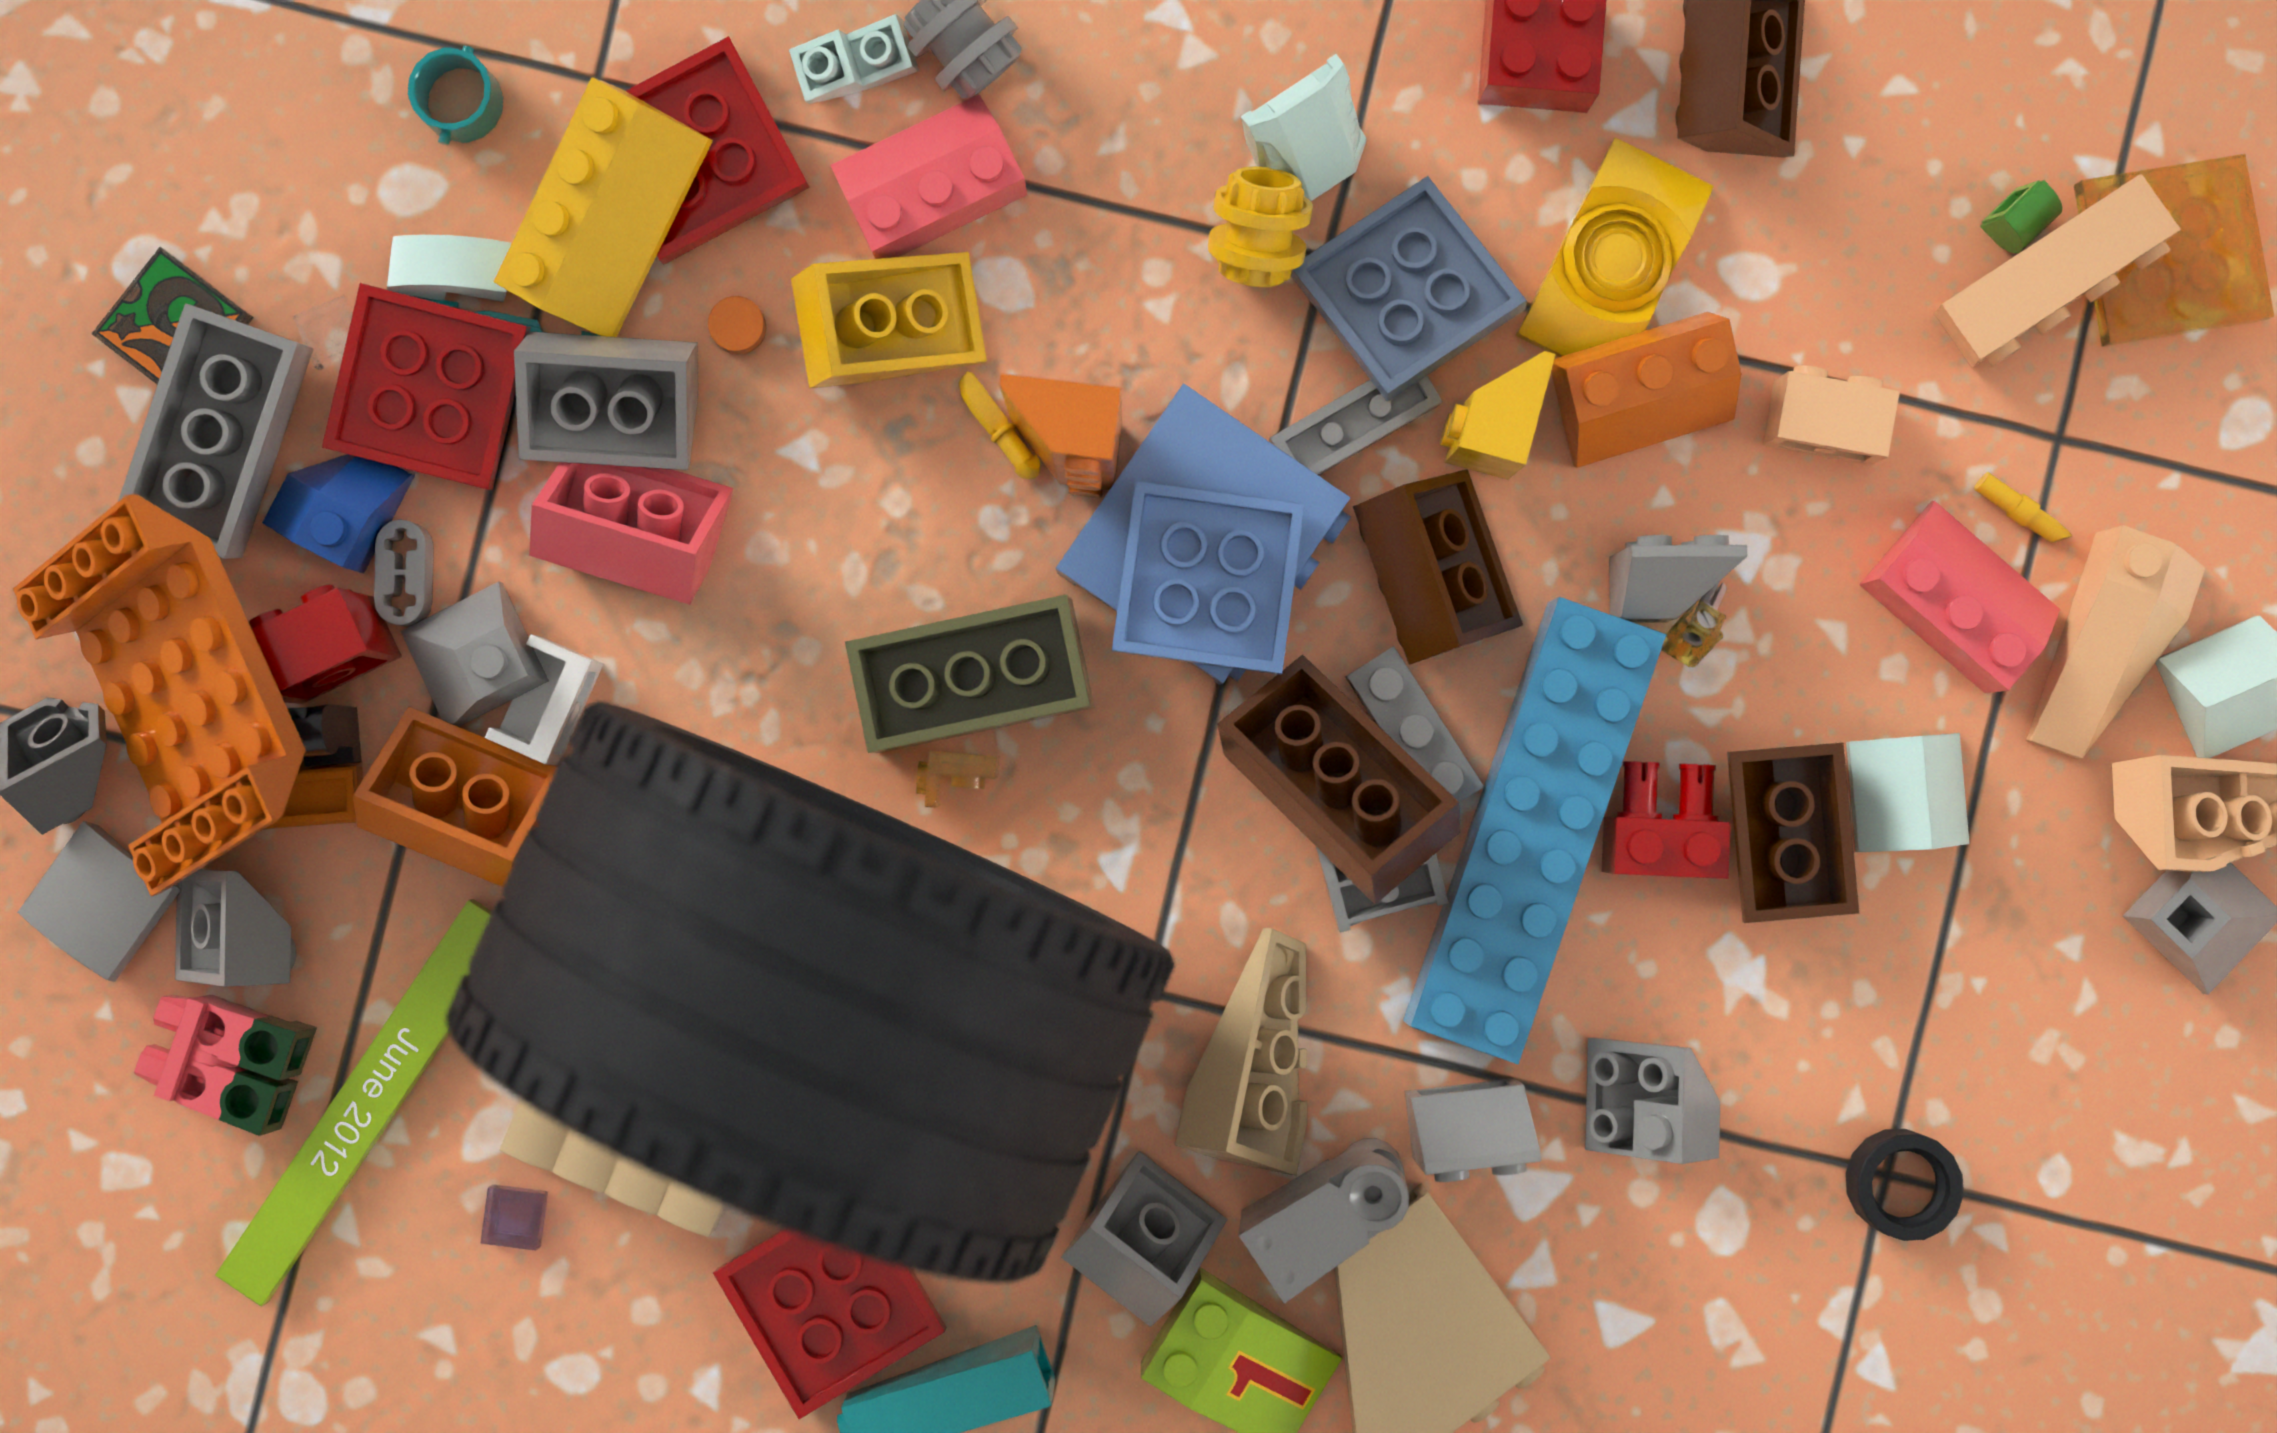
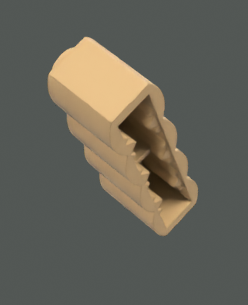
(556, 1149)

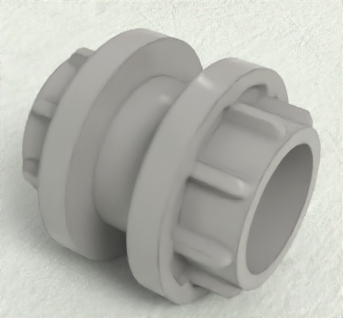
(963, 41)

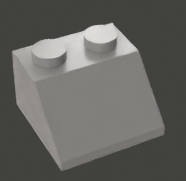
(1145, 1239)

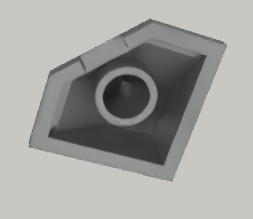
(52, 761)

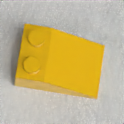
(887, 318)

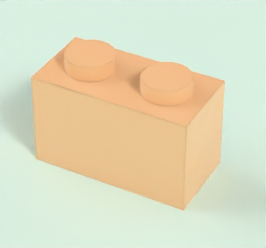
(1831, 415)

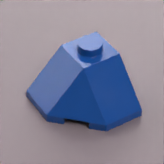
(339, 508)

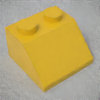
(1499, 420)

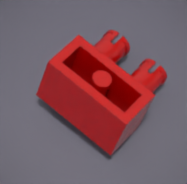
(1653, 846)

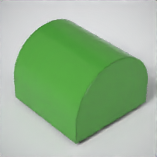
(2023, 216)

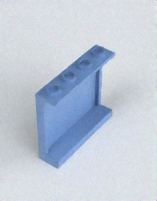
(1209, 451)

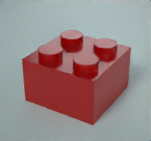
(1542, 54)
(323, 642)

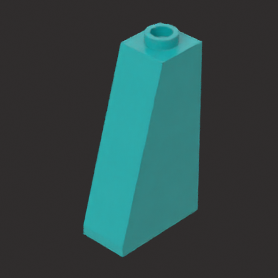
(957, 1392)

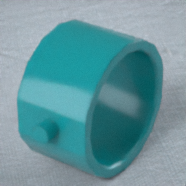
(434, 66)

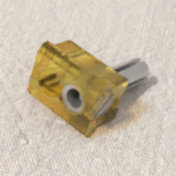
(1697, 629)

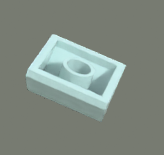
(2225, 686)
(1907, 793)

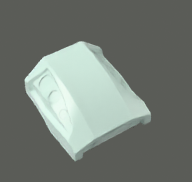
(1309, 130)

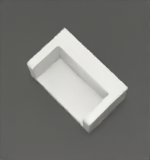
(546, 717)

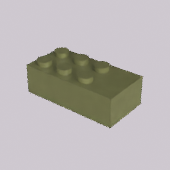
(969, 674)

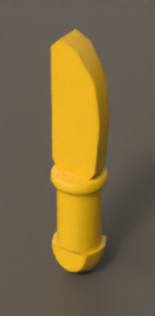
(997, 425)

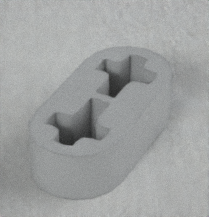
(390, 573)

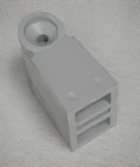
(1325, 1215)

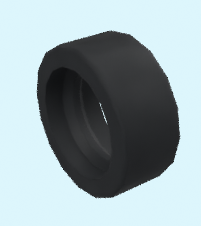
(1945, 1198)

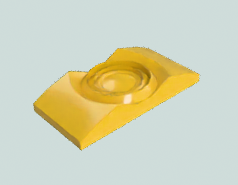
(1616, 253)

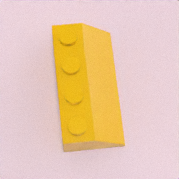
(602, 209)

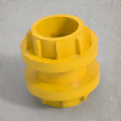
(1259, 238)

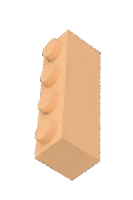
(2056, 271)

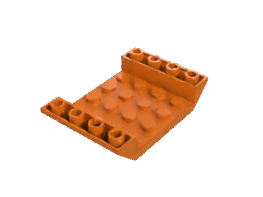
(176, 677)

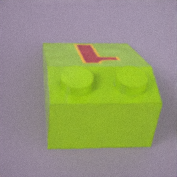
(1237, 1360)

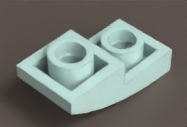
(853, 61)
(446, 263)

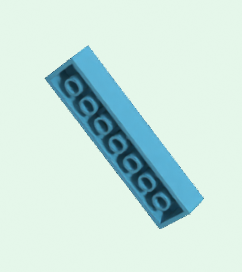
(1534, 829)

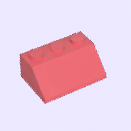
(930, 179)
(630, 525)
(1963, 600)

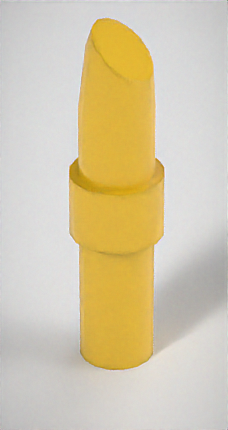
(2021, 508)

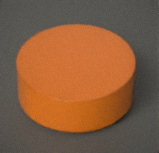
(737, 325)

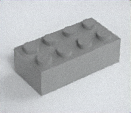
(217, 425)

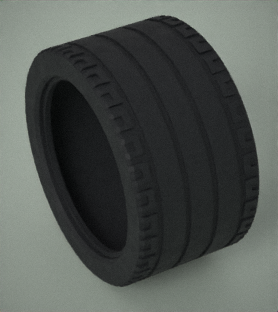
(804, 1004)

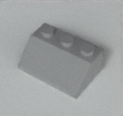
(606, 400)

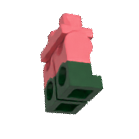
(227, 1061)

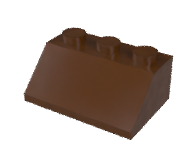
(1741, 76)
(1437, 565)
(1793, 832)

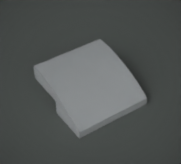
(95, 903)

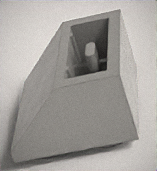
(1472, 1129)

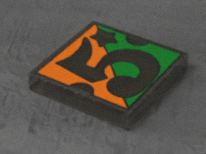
(150, 308)

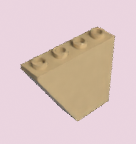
(1427, 1329)

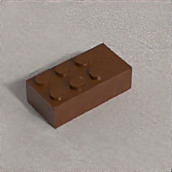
(1339, 778)

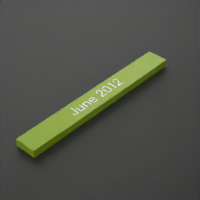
(354, 1118)

